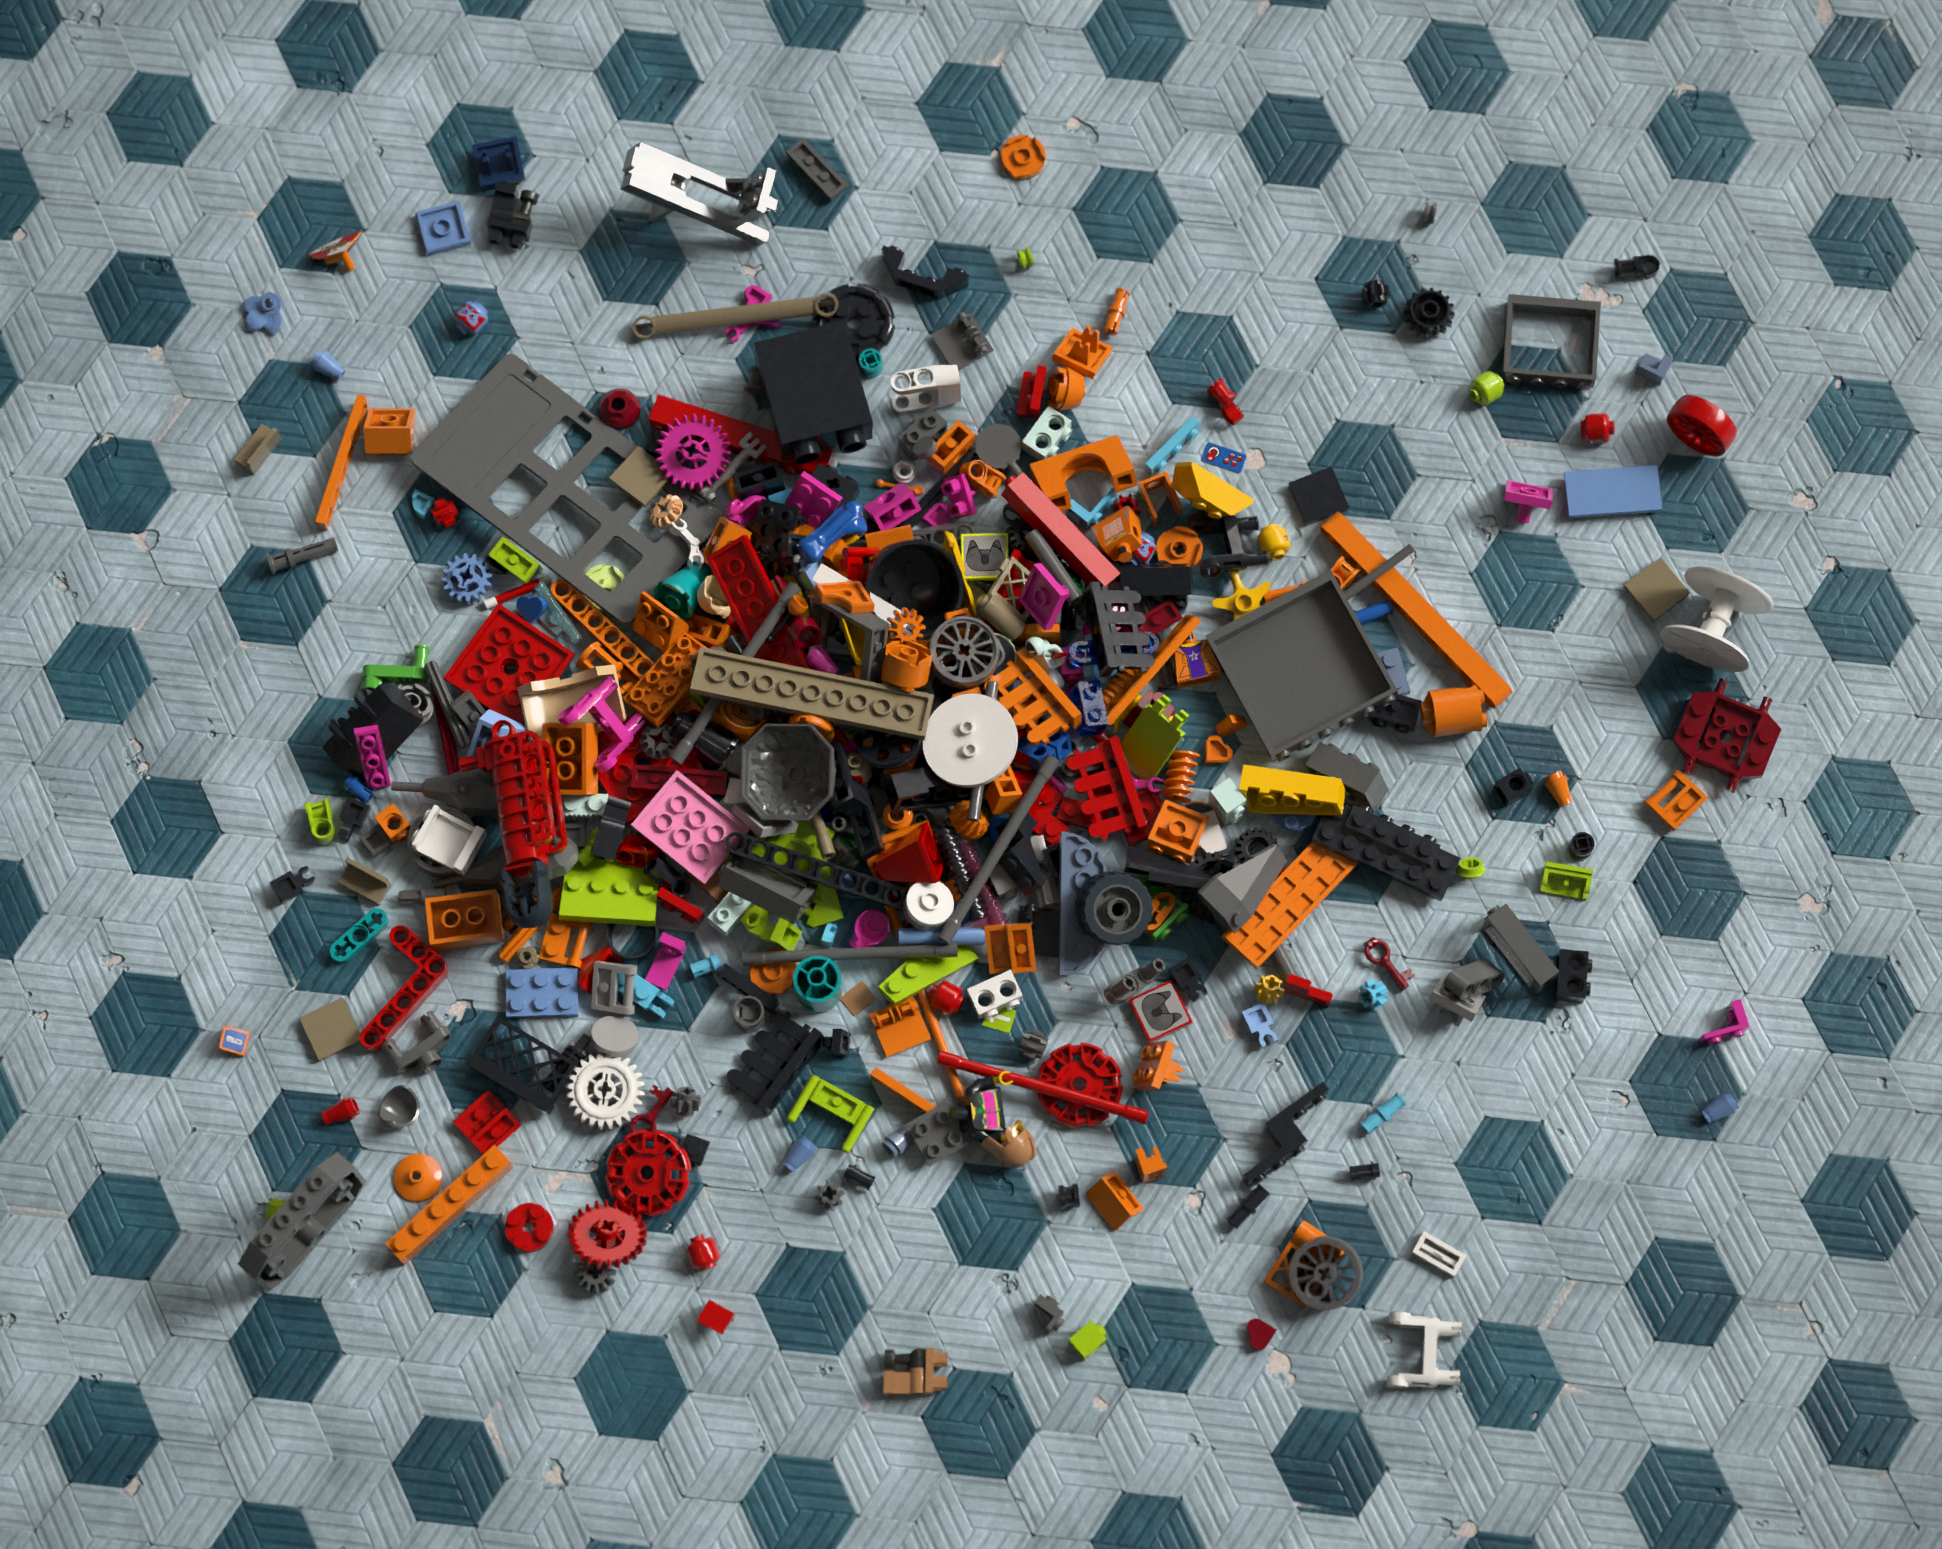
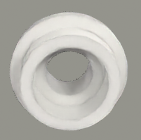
(904, 465)

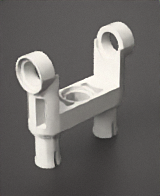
(1432, 1329)

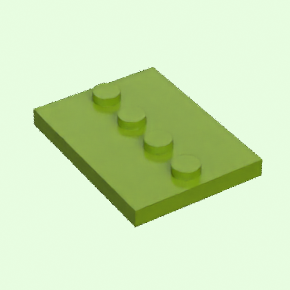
(608, 894)

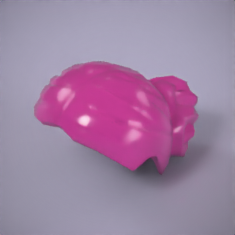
(743, 511)
(870, 929)

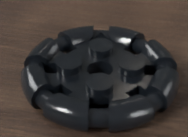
(864, 313)

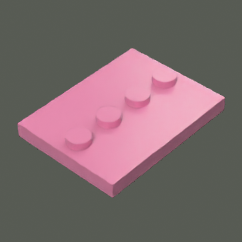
(689, 827)

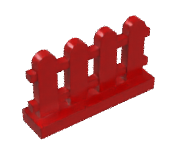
(1116, 799)

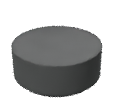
(925, 447)

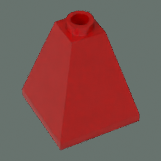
(911, 858)

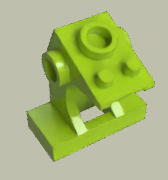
(781, 934)

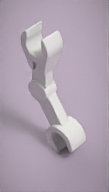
(693, 543)

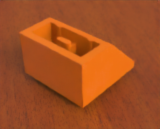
(657, 623)

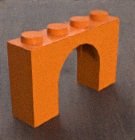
(1102, 456)

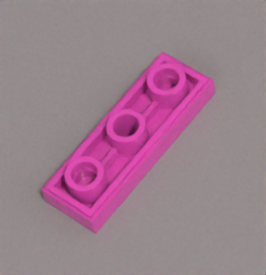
(372, 757)

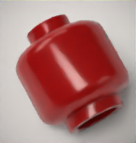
(1597, 428)
(946, 998)
(702, 1252)

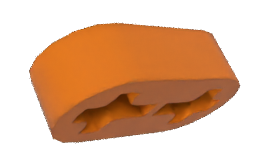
(1163, 915)

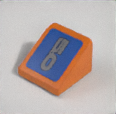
(233, 1041)

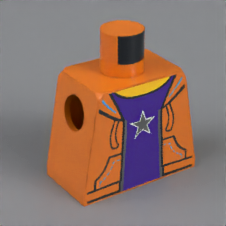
(1195, 663)

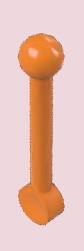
(918, 490)

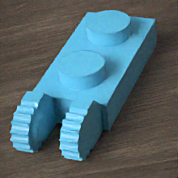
(645, 994)

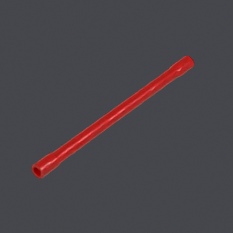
(1126, 1111)

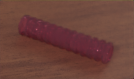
(989, 899)

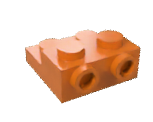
(1177, 832)

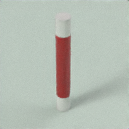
(516, 592)

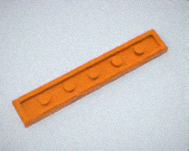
(341, 463)
(1139, 681)

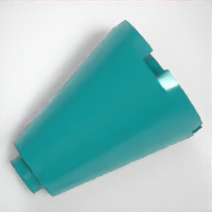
(680, 589)

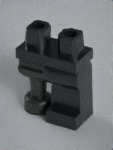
(505, 220)

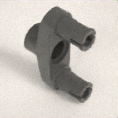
(1133, 982)
(423, 1054)

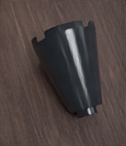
(712, 743)

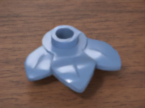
(260, 315)

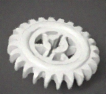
(603, 1113)

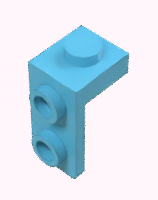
(1078, 514)

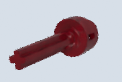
(803, 631)

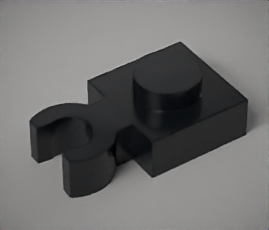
(289, 886)
(1186, 976)

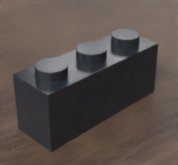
(1158, 579)

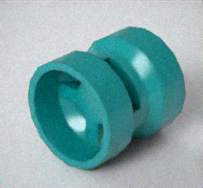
(872, 367)

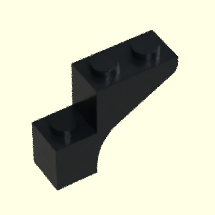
(1019, 859)

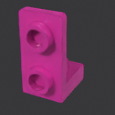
(666, 961)
(1736, 1016)

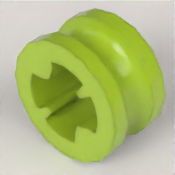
(1025, 258)

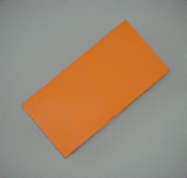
(665, 682)

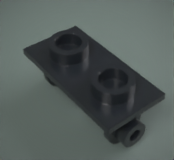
(780, 515)

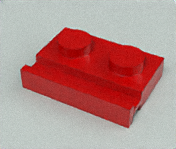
(672, 902)

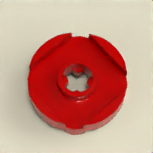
(541, 1233)

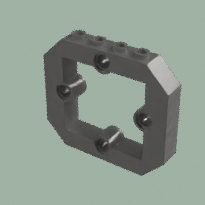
(302, 1222)

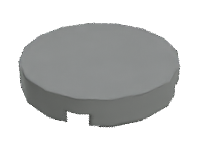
(614, 1036)

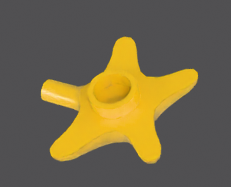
(1243, 599)

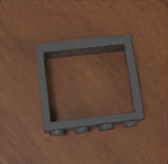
(1552, 306)
(875, 635)

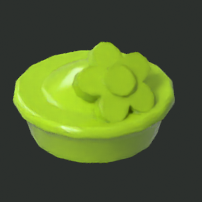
(1470, 868)

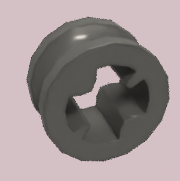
(1429, 212)

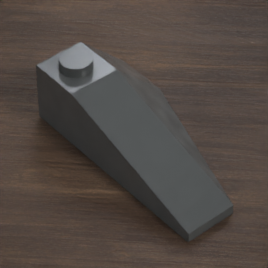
(1237, 893)

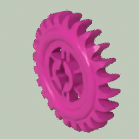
(671, 445)

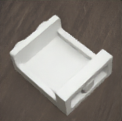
(448, 840)

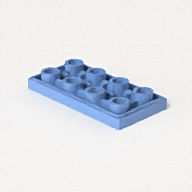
(1612, 491)

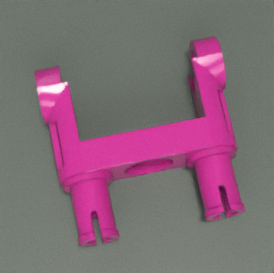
(619, 734)

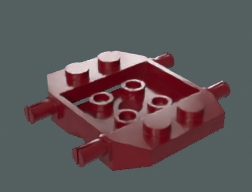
(1734, 719)

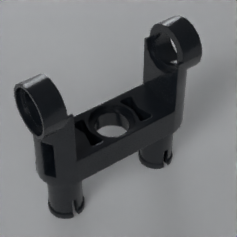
(1236, 557)

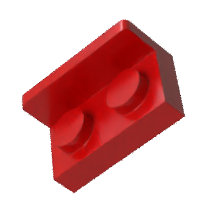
(1032, 393)

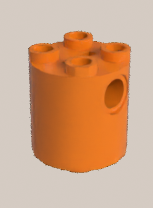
(1453, 711)

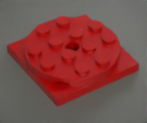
(501, 642)
(618, 779)

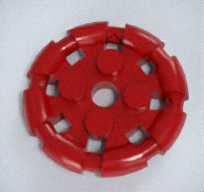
(1080, 1070)
(662, 1175)

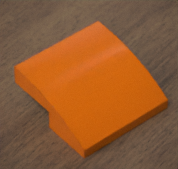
(1010, 948)

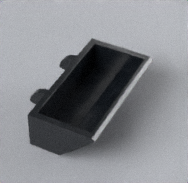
(381, 707)

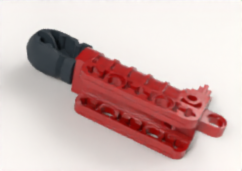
(524, 817)

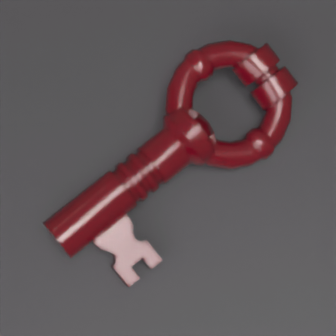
(1399, 979)
(663, 1098)

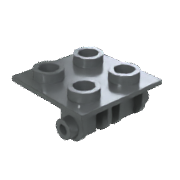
(962, 341)
(937, 1134)

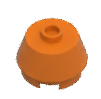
(1065, 389)

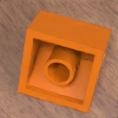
(389, 431)

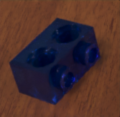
(1090, 702)

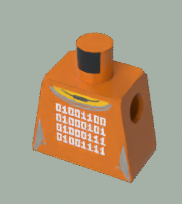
(1119, 534)

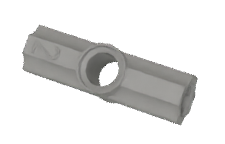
(1047, 893)

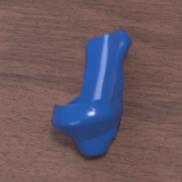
(843, 521)

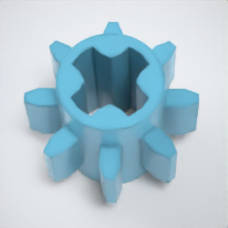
(1373, 994)

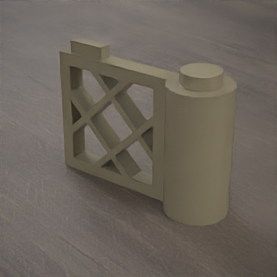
(997, 609)

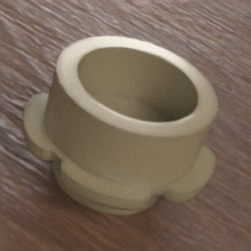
(529, 963)

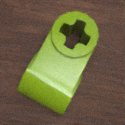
(321, 817)

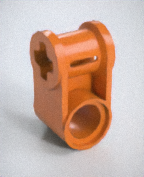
(986, 479)
(1344, 573)

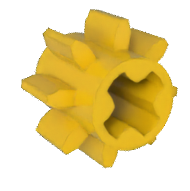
(1269, 989)

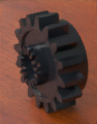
(1425, 323)

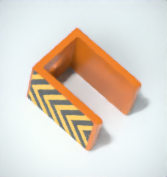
(1160, 480)

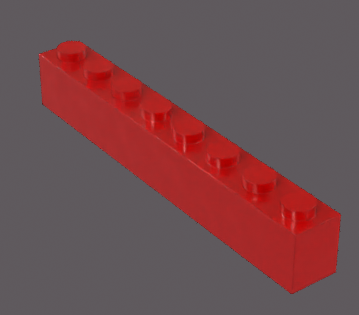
(667, 409)

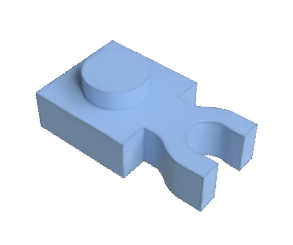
(1258, 1021)

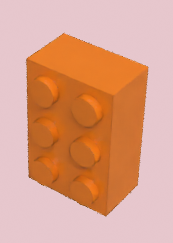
(575, 755)
(464, 920)

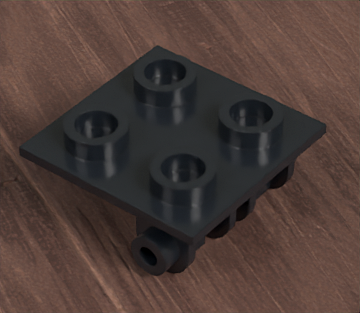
(1044, 928)

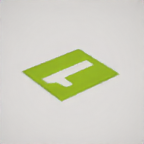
(1002, 1021)

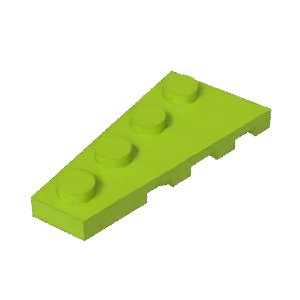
(922, 972)

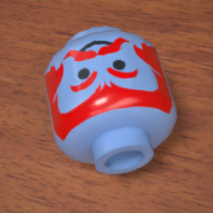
(471, 318)
(1145, 552)

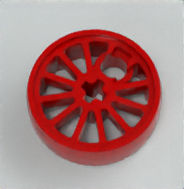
(1701, 425)

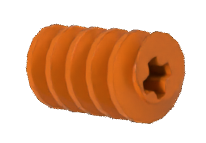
(1179, 775)

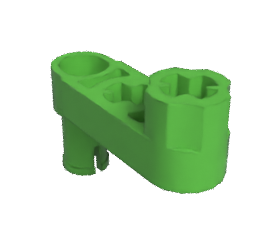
(377, 674)

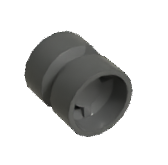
(749, 1014)

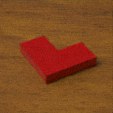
(1302, 988)

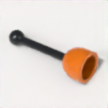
(796, 607)

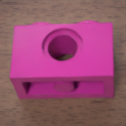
(892, 507)

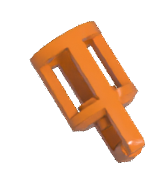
(596, 648)

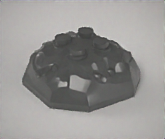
(787, 772)

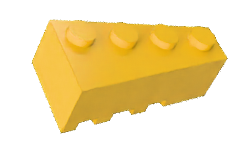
(1290, 792)

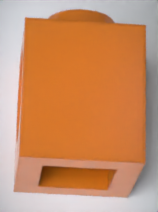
(390, 815)

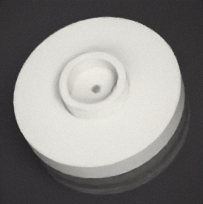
(928, 905)

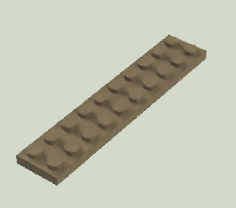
(812, 693)

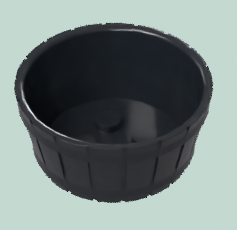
(918, 578)

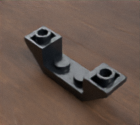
(953, 280)

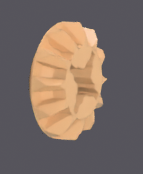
(663, 519)

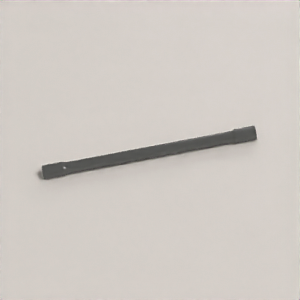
(686, 744)
(954, 922)
(938, 950)

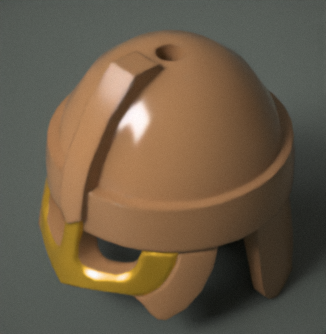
(1018, 1151)

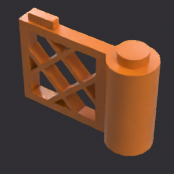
(1303, 1233)

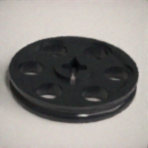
(768, 545)
(892, 745)

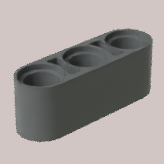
(1474, 979)

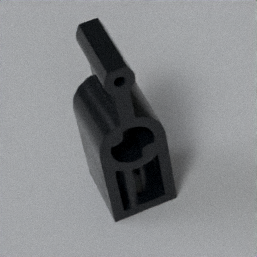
(610, 829)

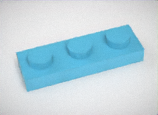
(1172, 447)

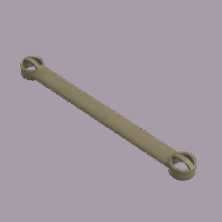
(735, 315)

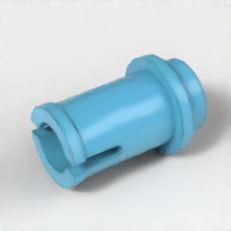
(706, 965)

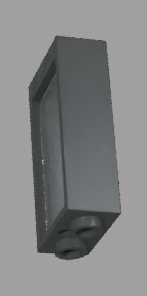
(767, 887)
(1520, 948)

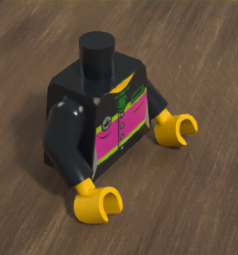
(981, 1109)

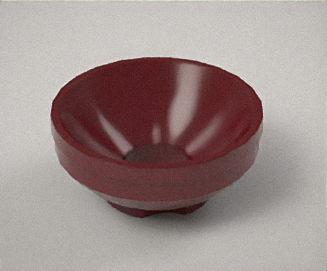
(623, 418)

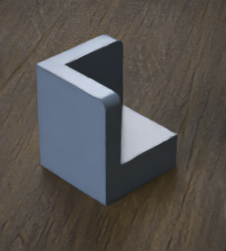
(1653, 368)

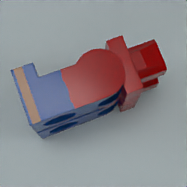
(1033, 756)

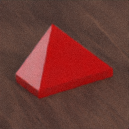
(587, 967)

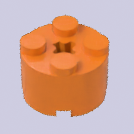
(906, 665)

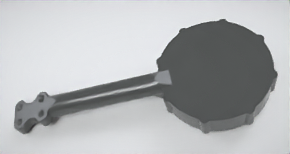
(999, 448)

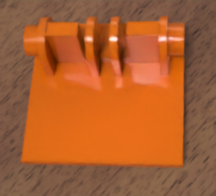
(900, 1026)

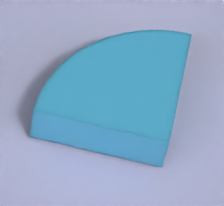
(422, 503)
(828, 935)

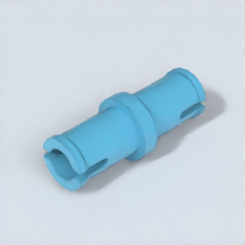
(1383, 1113)

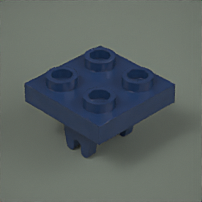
(498, 162)

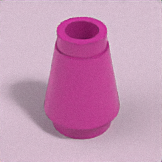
(820, 661)

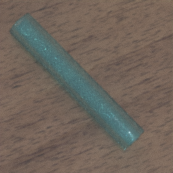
(558, 613)

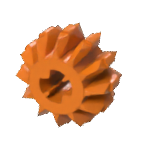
(913, 627)
(966, 828)

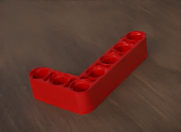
(408, 990)

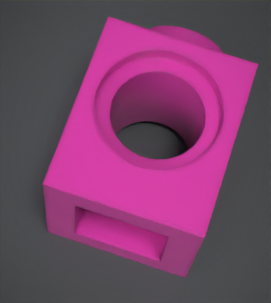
(1070, 676)

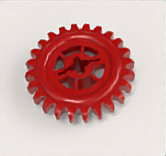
(608, 1225)

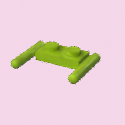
(836, 1102)

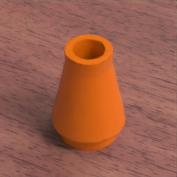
(1558, 787)

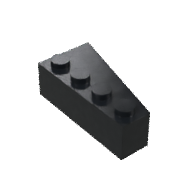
(923, 790)

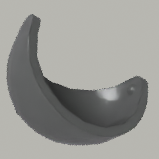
(399, 1107)

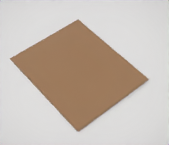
(858, 998)

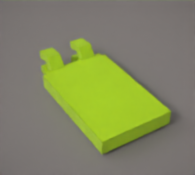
(1152, 739)

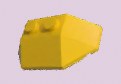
(1208, 491)

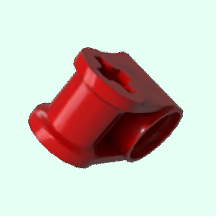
(636, 851)

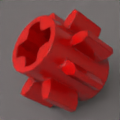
(1123, 502)
(444, 512)

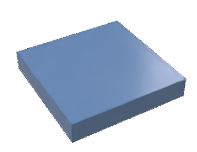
(443, 228)

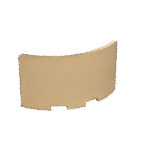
(546, 699)

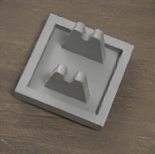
(1446, 998)

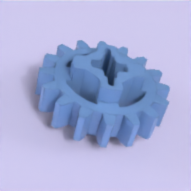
(477, 582)

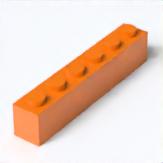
(449, 1205)

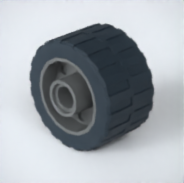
(1131, 913)

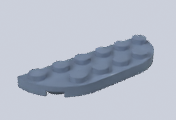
(1077, 863)

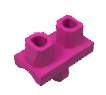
(960, 496)

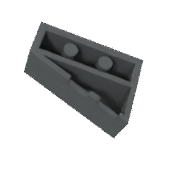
(1358, 778)

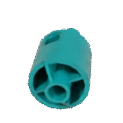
(818, 984)

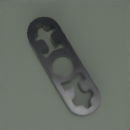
(747, 987)

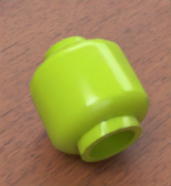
(1486, 388)

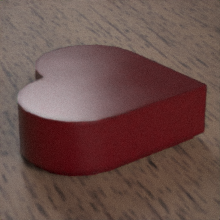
(1259, 1333)

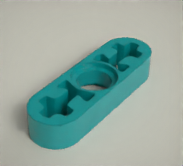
(341, 942)

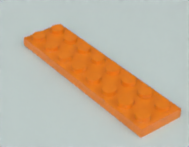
(1289, 902)

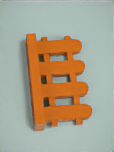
(1052, 698)

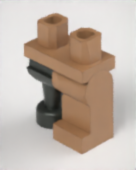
(920, 1374)

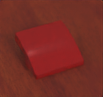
(486, 1122)

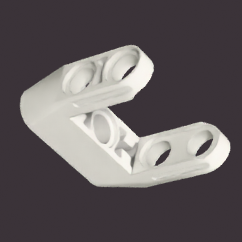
(943, 388)

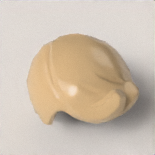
(712, 598)

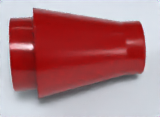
(343, 1110)

